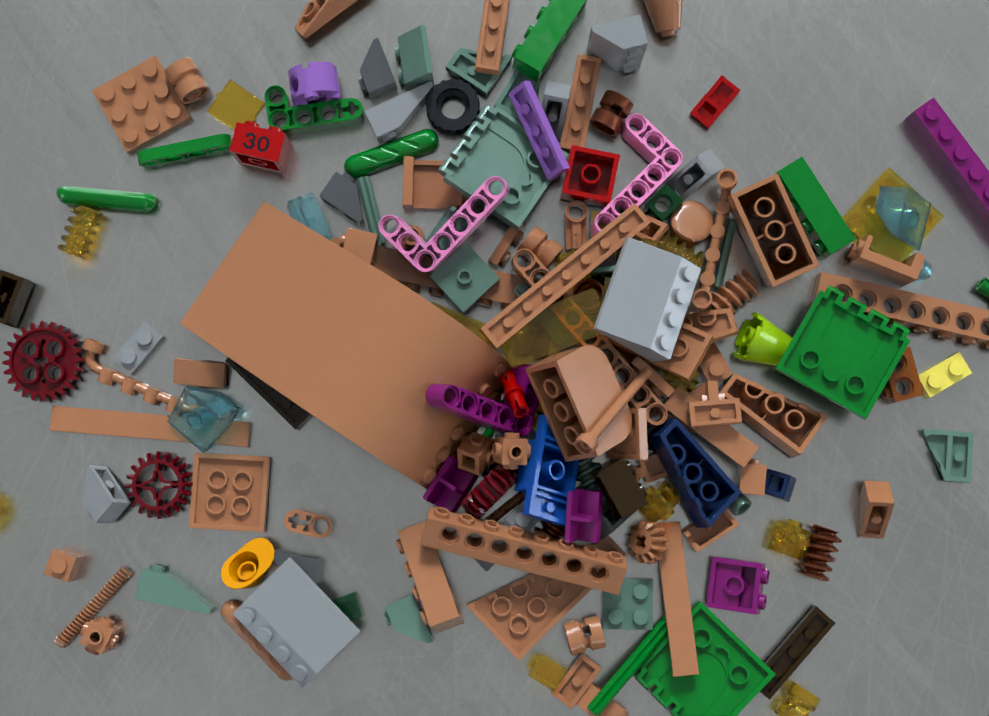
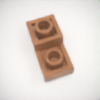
(200, 373)

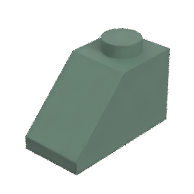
(406, 619)

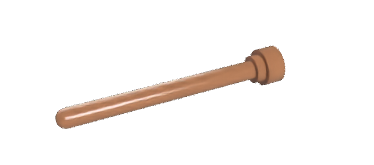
(587, 441)

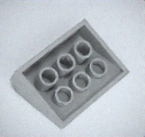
(647, 300)
(296, 622)

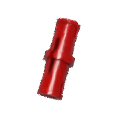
(514, 394)

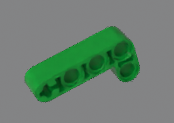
(315, 110)

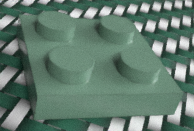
(630, 608)

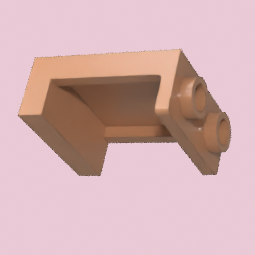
(425, 187)
(882, 266)

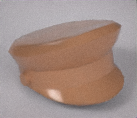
(691, 223)

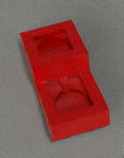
(715, 101)

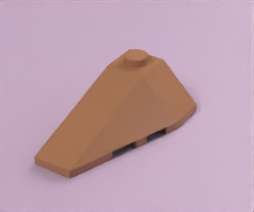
(319, 13)

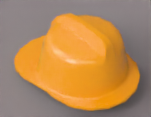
(248, 564)

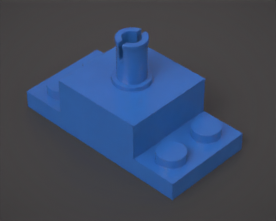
(546, 477)

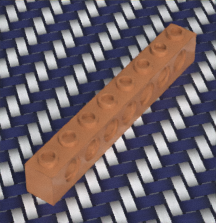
(924, 306)
(533, 560)

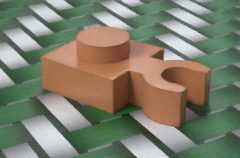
(650, 469)

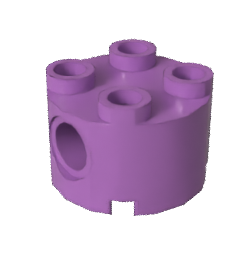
(314, 84)

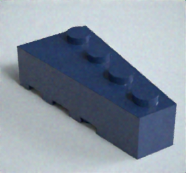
(694, 474)

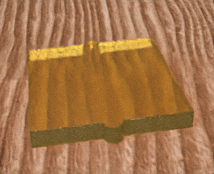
(235, 105)

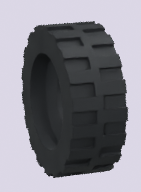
(444, 90)

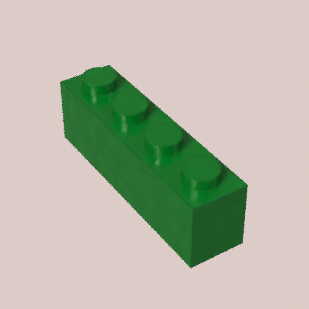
(546, 36)
(815, 209)

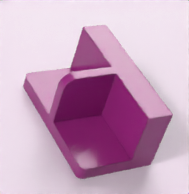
(450, 486)
(583, 515)

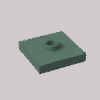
(464, 277)

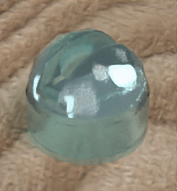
(925, 271)

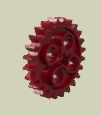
(21, 363)

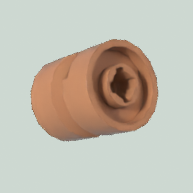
(185, 79)
(544, 250)
(575, 636)

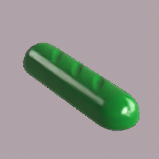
(391, 153)
(106, 198)

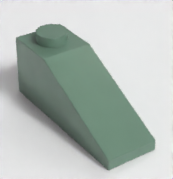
(167, 589)

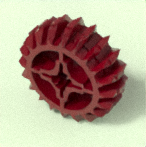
(159, 473)
(489, 491)

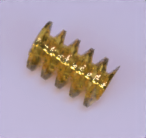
(79, 231)
(679, 249)

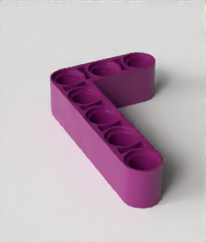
(484, 410)

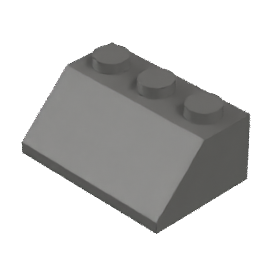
(619, 43)

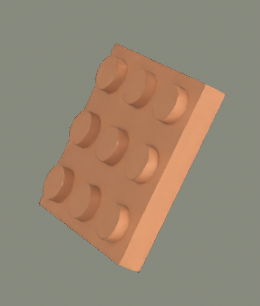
(141, 105)
(229, 492)

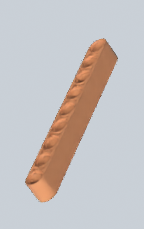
(617, 361)

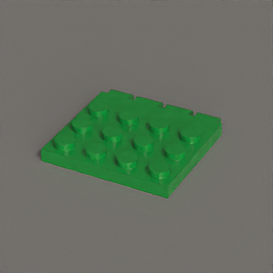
(844, 352)
(727, 672)

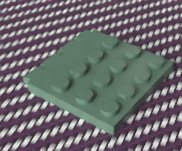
(499, 148)

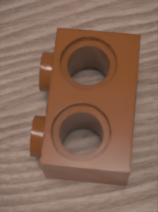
(908, 376)

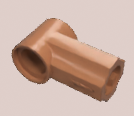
(575, 228)

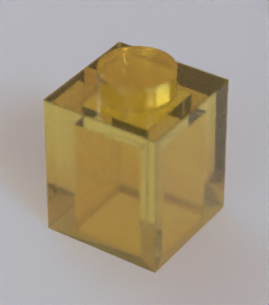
(546, 670)

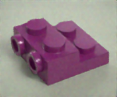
(737, 585)

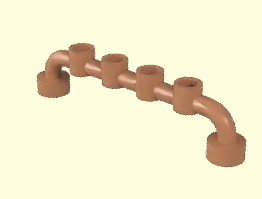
(702, 297)
(129, 385)

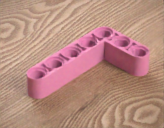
(657, 167)
(449, 229)

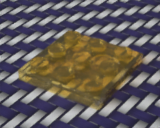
(864, 220)

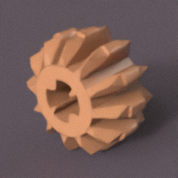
(647, 542)

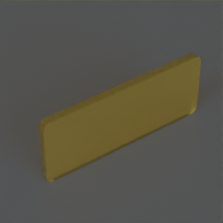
(555, 328)

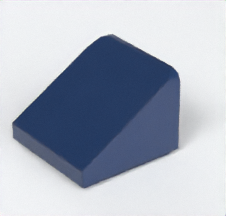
(779, 485)

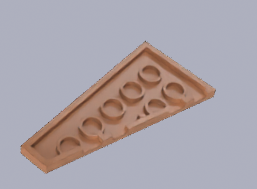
(531, 606)

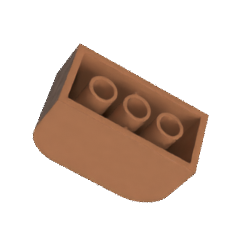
(772, 231)
(575, 394)

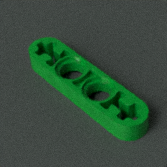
(184, 150)

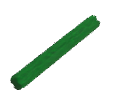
(628, 669)

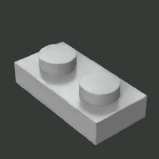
(138, 348)

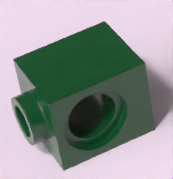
(667, 196)

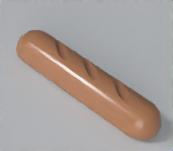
(226, 612)

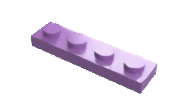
(539, 130)

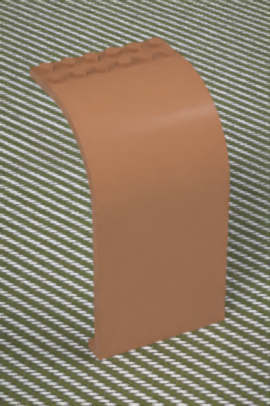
(344, 342)

